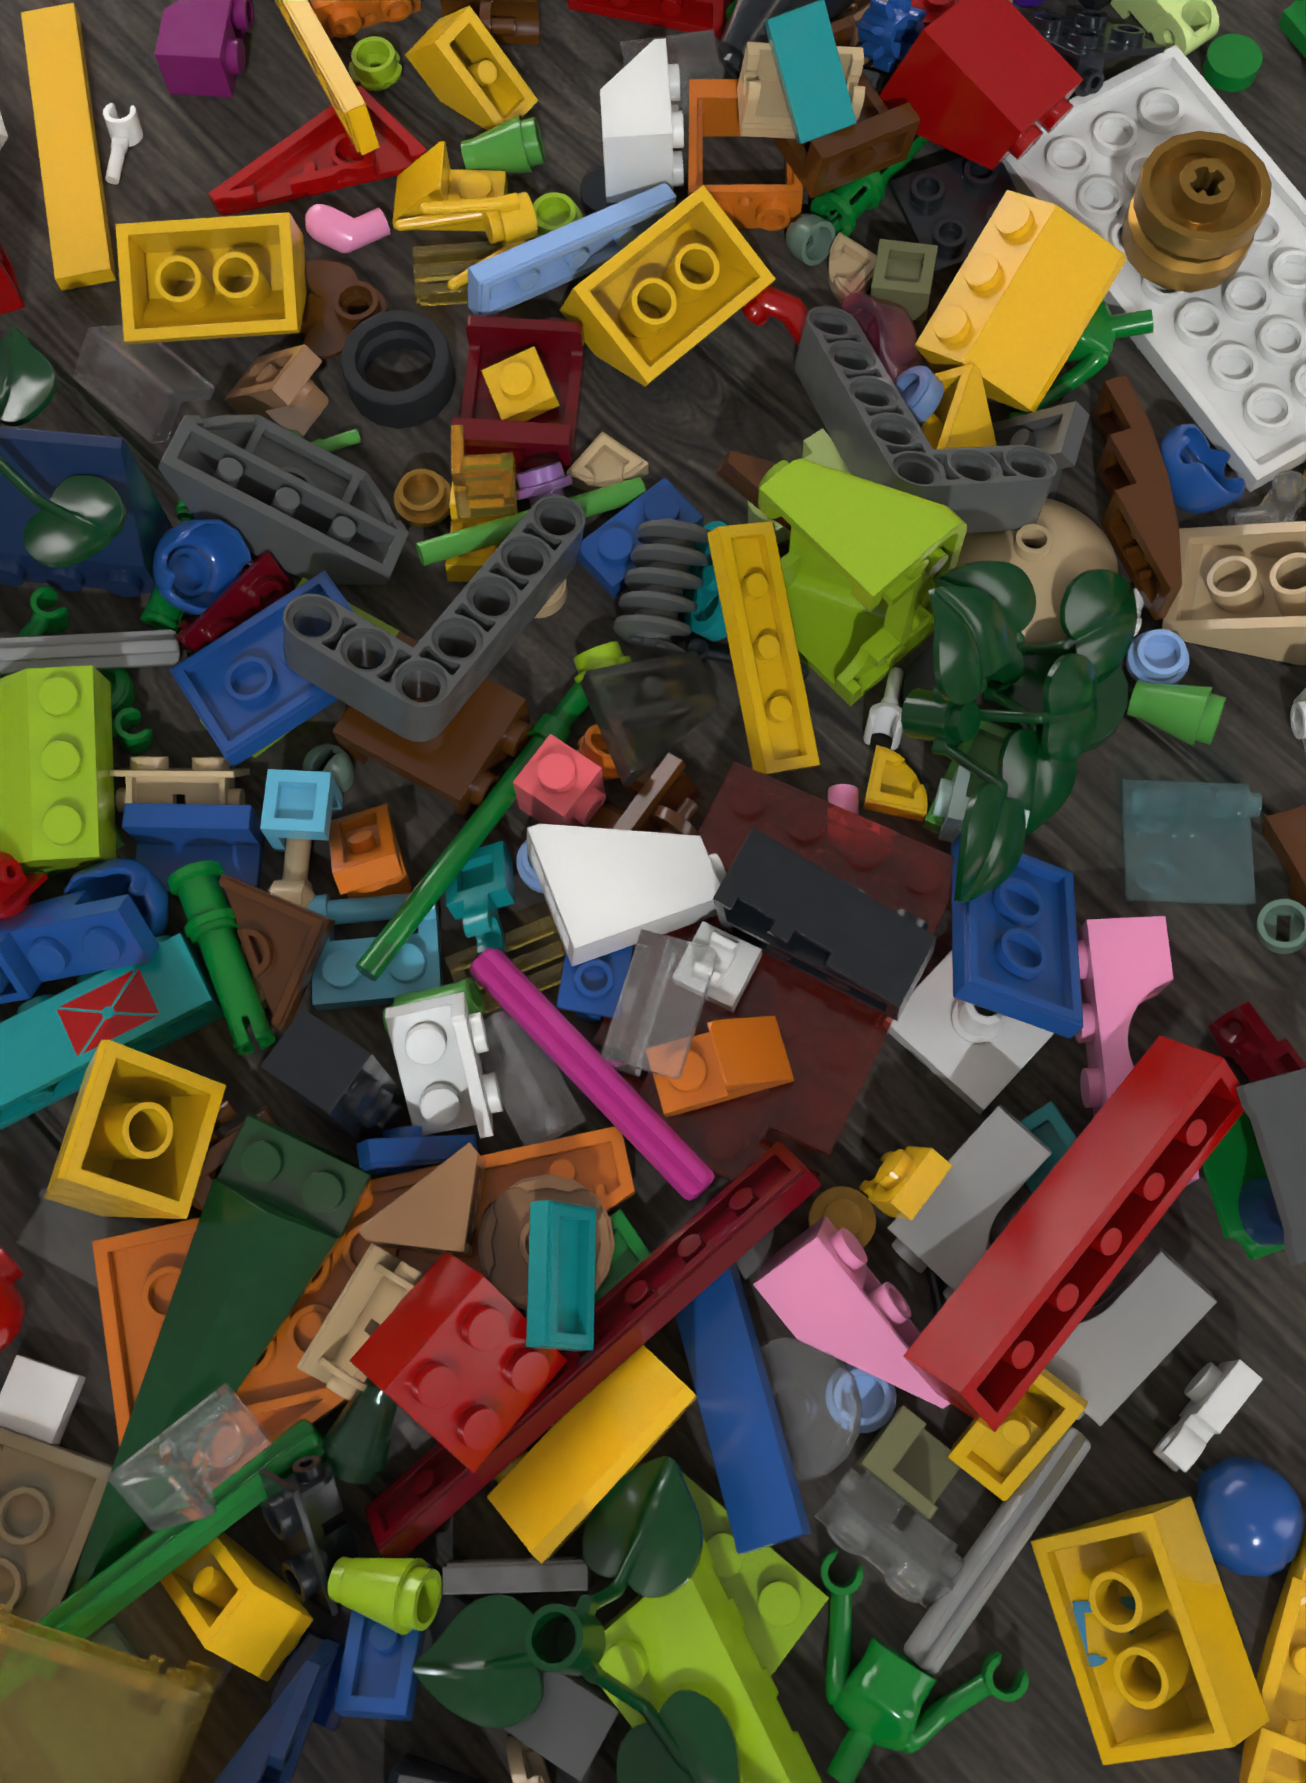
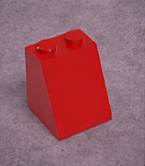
(983, 82)

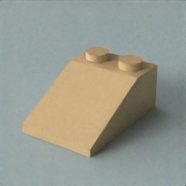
(1243, 590)

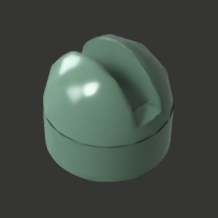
(816, 232)
(339, 765)
(1267, 926)

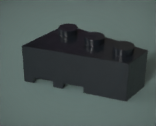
(823, 925)

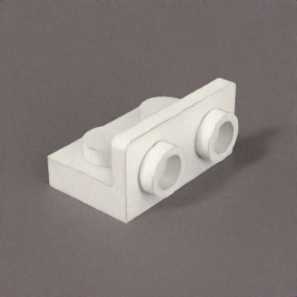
(441, 1065)

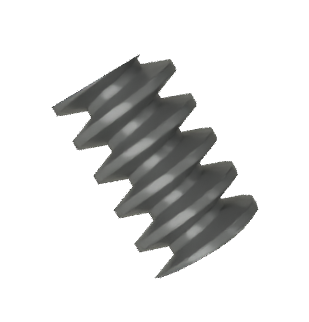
(660, 583)

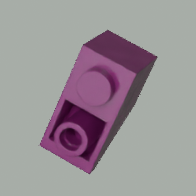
(203, 45)

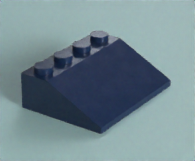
(45, 462)

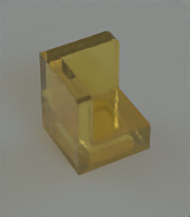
(482, 483)

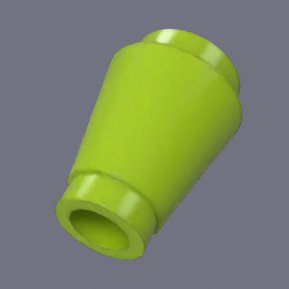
(388, 1590)

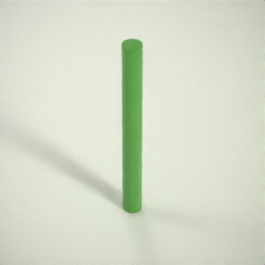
(497, 530)

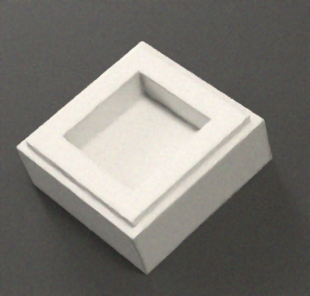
(38, 1399)

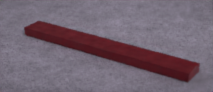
(622, 1324)

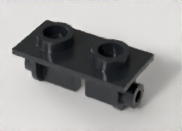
(295, 1515)

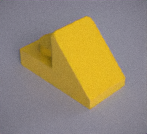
(433, 180)
(1027, 1434)

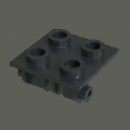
(1089, 40)
(951, 205)

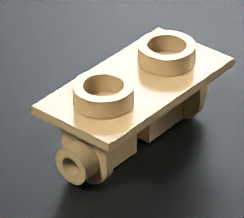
(153, 782)
(363, 1305)

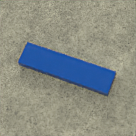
(741, 1417)

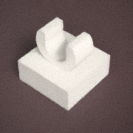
(733, 967)

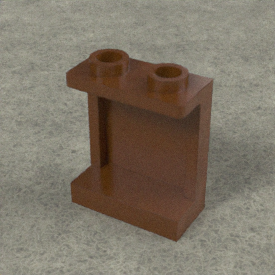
(851, 153)
(461, 760)

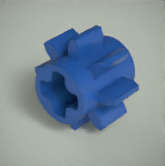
(889, 31)

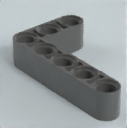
(884, 444)
(508, 586)

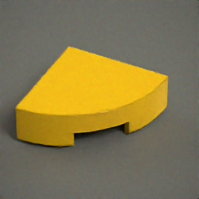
(894, 787)

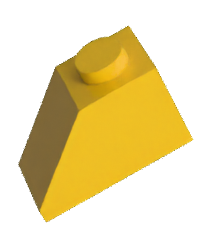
(470, 70)
(238, 1607)

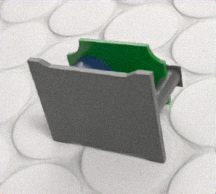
(1261, 1169)

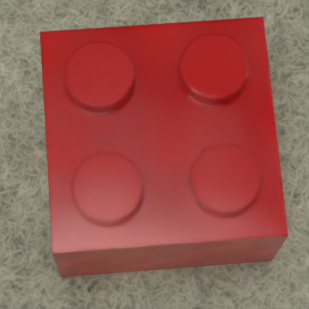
(458, 1360)

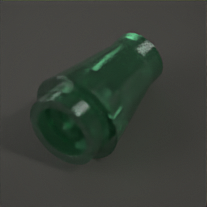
(361, 1436)

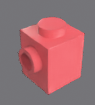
(560, 785)

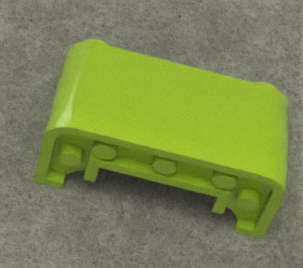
(858, 569)

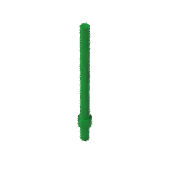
(468, 839)

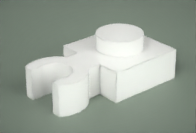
(1215, 1399)

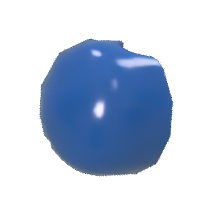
(1197, 471)
(198, 563)
(123, 877)
(1249, 1516)

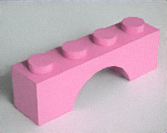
(1119, 969)

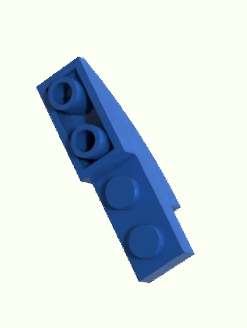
(70, 939)

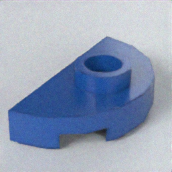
(406, 1149)

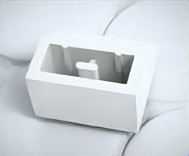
(642, 125)

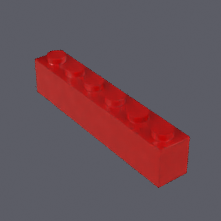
(1077, 1231)

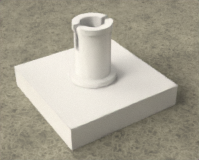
(964, 1043)

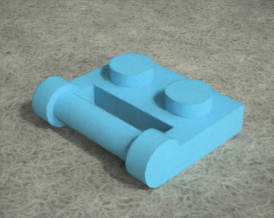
(414, 968)

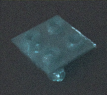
(1189, 842)

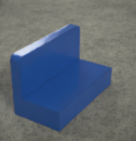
(190, 833)

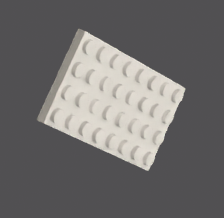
(1224, 350)

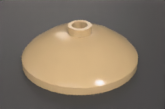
(1066, 547)

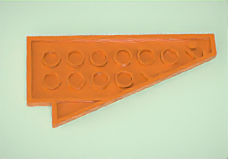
(143, 1267)

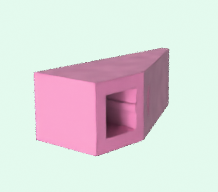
(839, 1306)

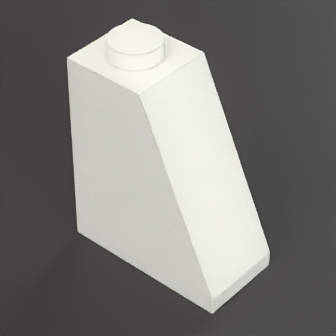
(621, 881)

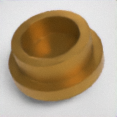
(422, 498)
(847, 1210)

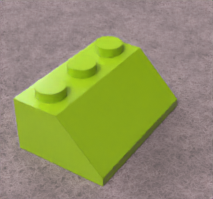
(56, 768)

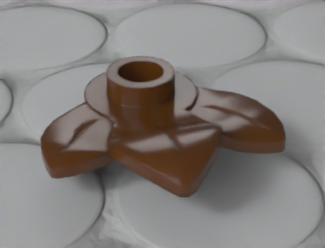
(332, 305)

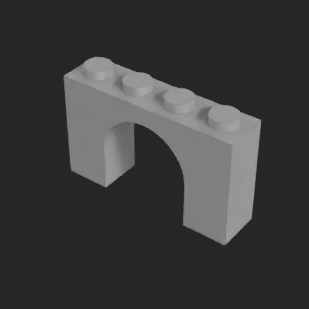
(1115, 1340)

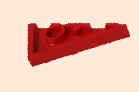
(318, 161)

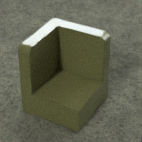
(905, 277)
(909, 1462)

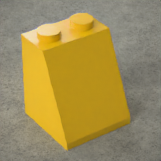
(135, 1137)

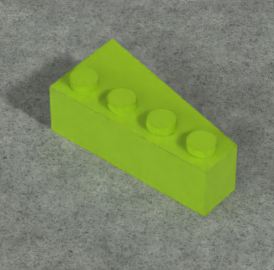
(700, 1646)

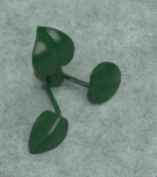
(83, 508)
(1099, 623)
(966, 650)
(494, 1648)

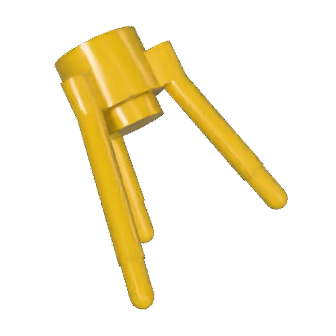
(505, 219)

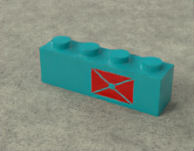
(133, 1005)

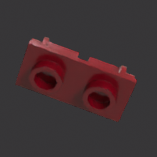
(256, 588)

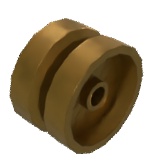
(1195, 211)

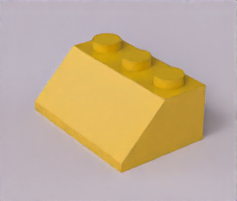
(211, 278)
(667, 289)
(1021, 300)
(588, 1451)
(1184, 1670)

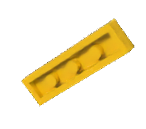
(763, 647)

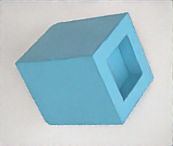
(298, 806)

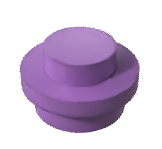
(542, 482)

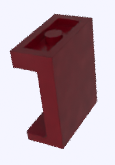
(547, 436)

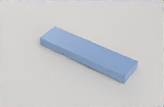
(563, 253)

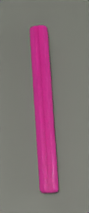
(592, 1074)

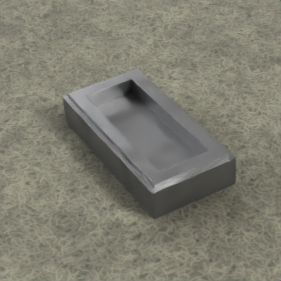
(516, 1575)

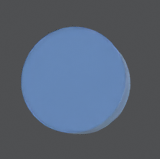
(920, 391)

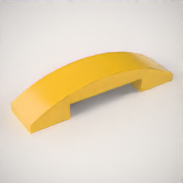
(1279, 1747)

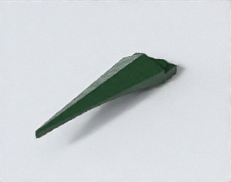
(251, 1259)

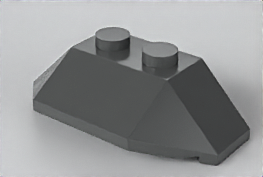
(285, 497)

